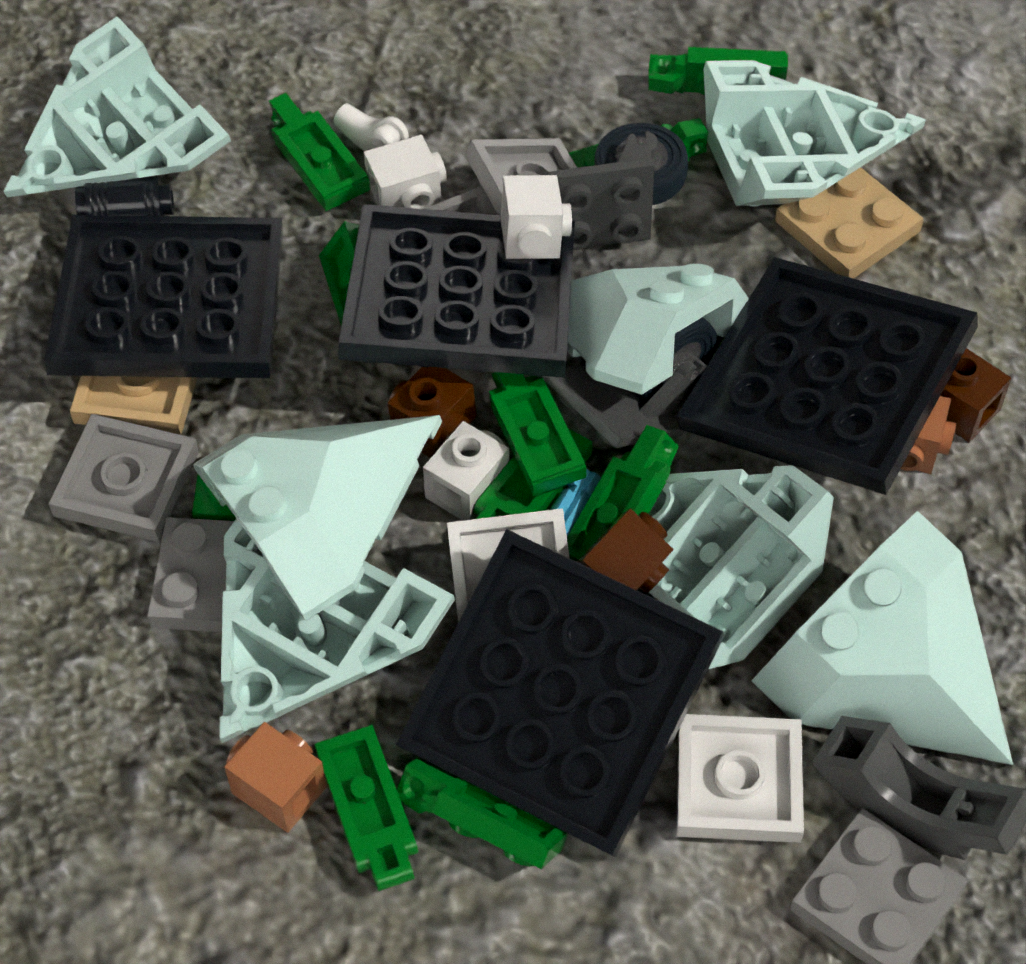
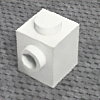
(405, 174)
(533, 216)
(464, 469)

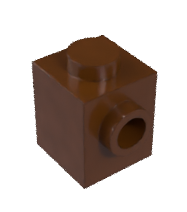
(975, 394)
(631, 551)

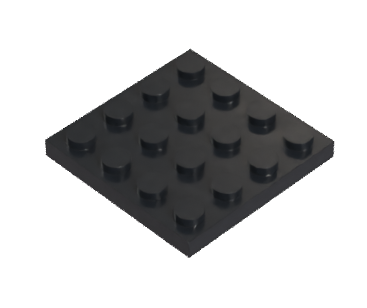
(445, 296)
(167, 297)
(829, 374)
(561, 691)

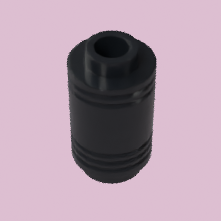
(126, 198)

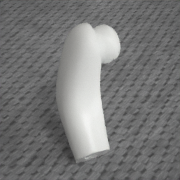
(368, 131)

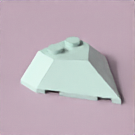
(113, 121)
(790, 138)
(630, 318)
(318, 498)
(741, 549)
(897, 650)
(283, 662)

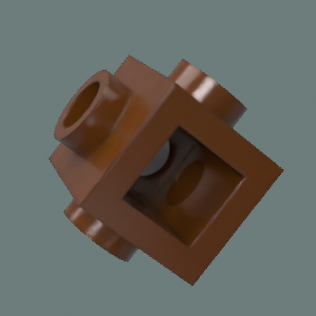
(433, 393)

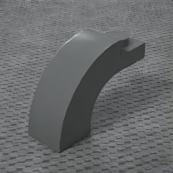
(916, 798)

